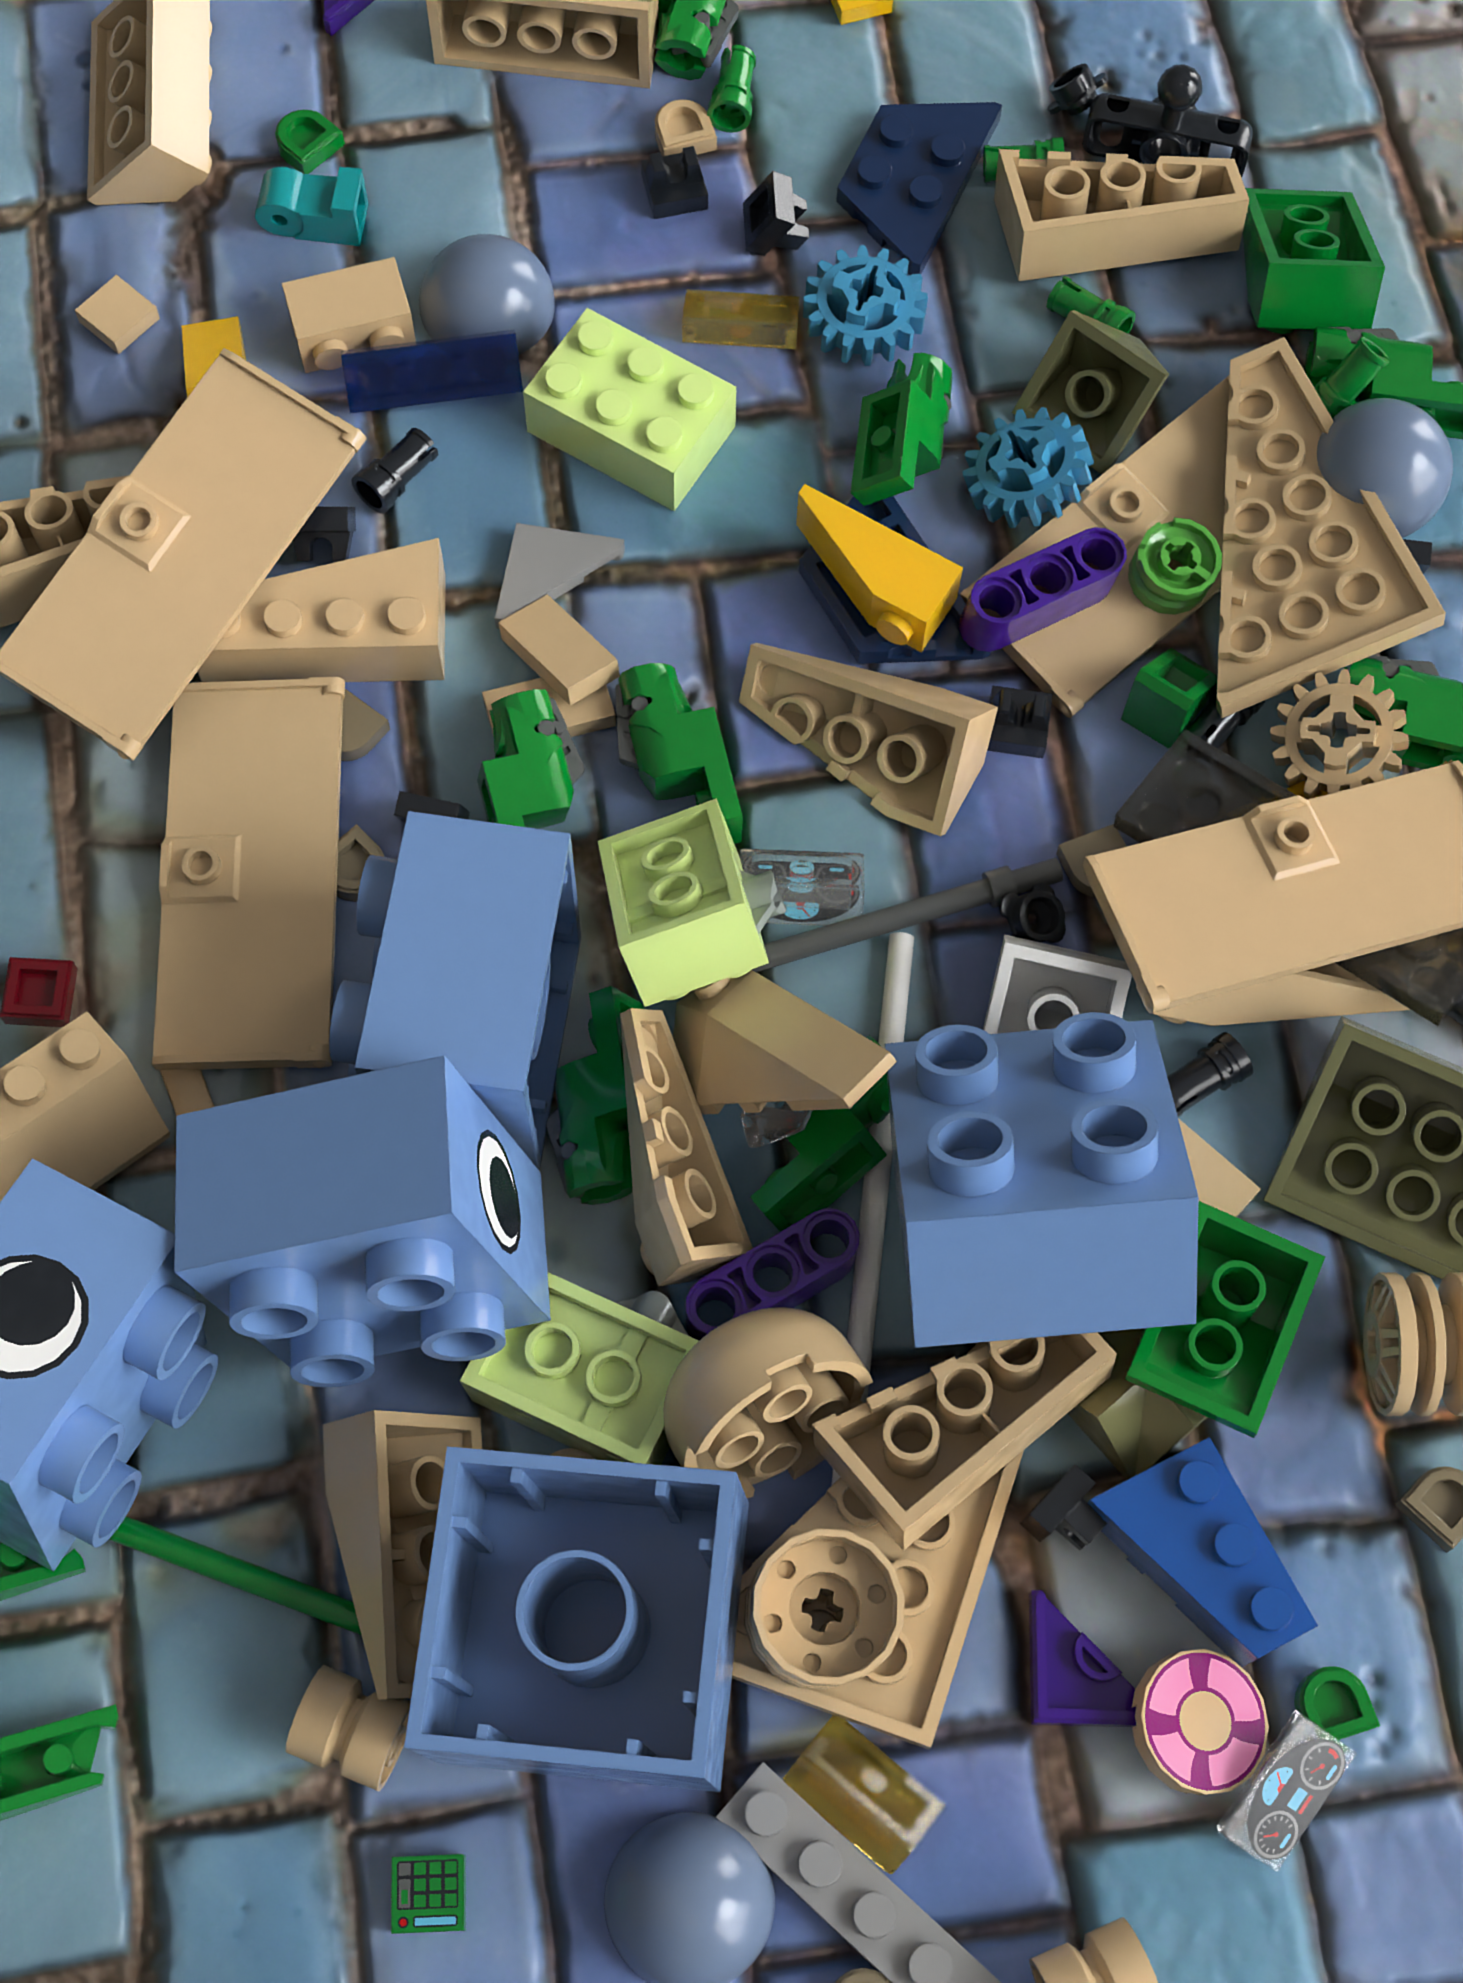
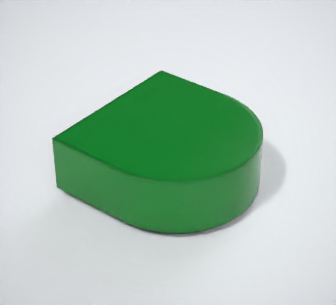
(307, 139)
(1336, 1702)

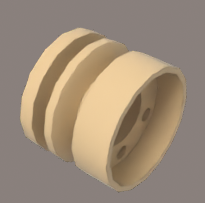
(1414, 1343)
(858, 1587)

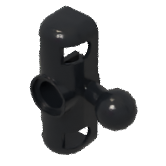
(1166, 124)

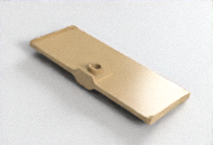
(1166, 478)
(177, 553)
(250, 876)
(1286, 887)

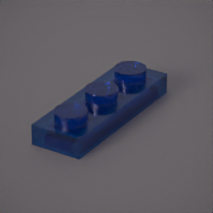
(432, 371)

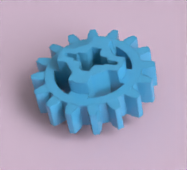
(864, 305)
(1028, 467)

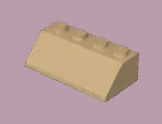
(549, 38)
(149, 101)
(75, 1108)

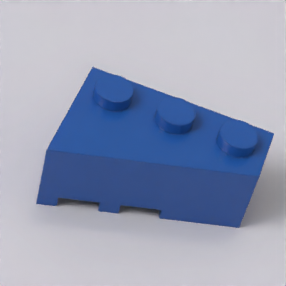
(1207, 1552)

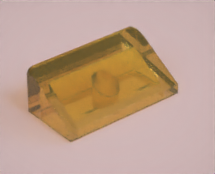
(740, 319)
(863, 1794)

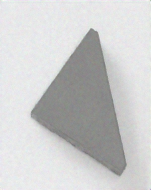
(550, 564)

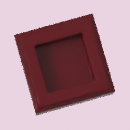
(38, 992)

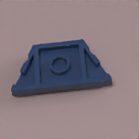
(915, 172)
(859, 636)

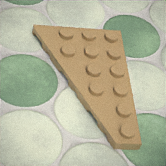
(1302, 567)
(940, 1587)

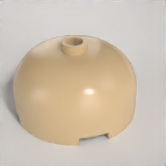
(756, 1389)

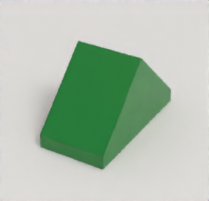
(1168, 696)

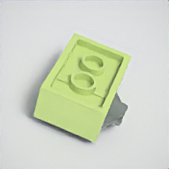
(685, 903)
(589, 1373)

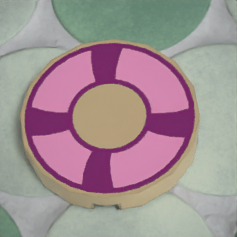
(1199, 1722)

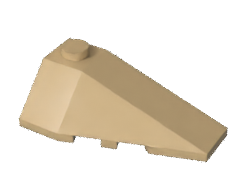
(885, 734)
(1302, 995)
(765, 1045)
(678, 1183)
(384, 1509)

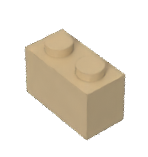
(347, 312)

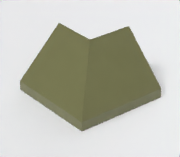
(1099, 381)
(1128, 1421)

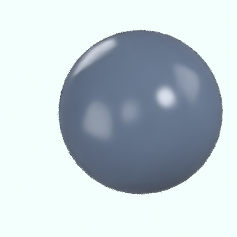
(487, 287)
(1392, 452)
(689, 1901)

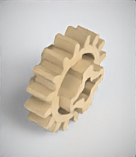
(1314, 735)

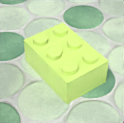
(630, 408)

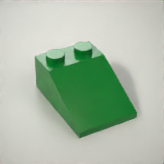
(1309, 261)
(1246, 1319)

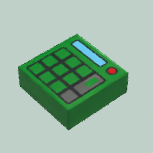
(428, 1894)

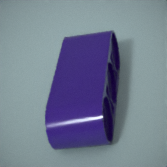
(1059, 570)
(788, 1251)

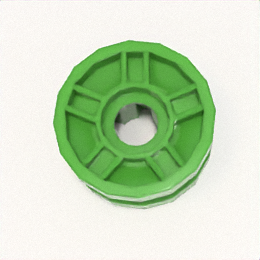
(1181, 589)

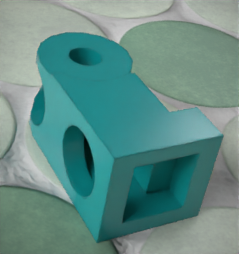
(313, 205)

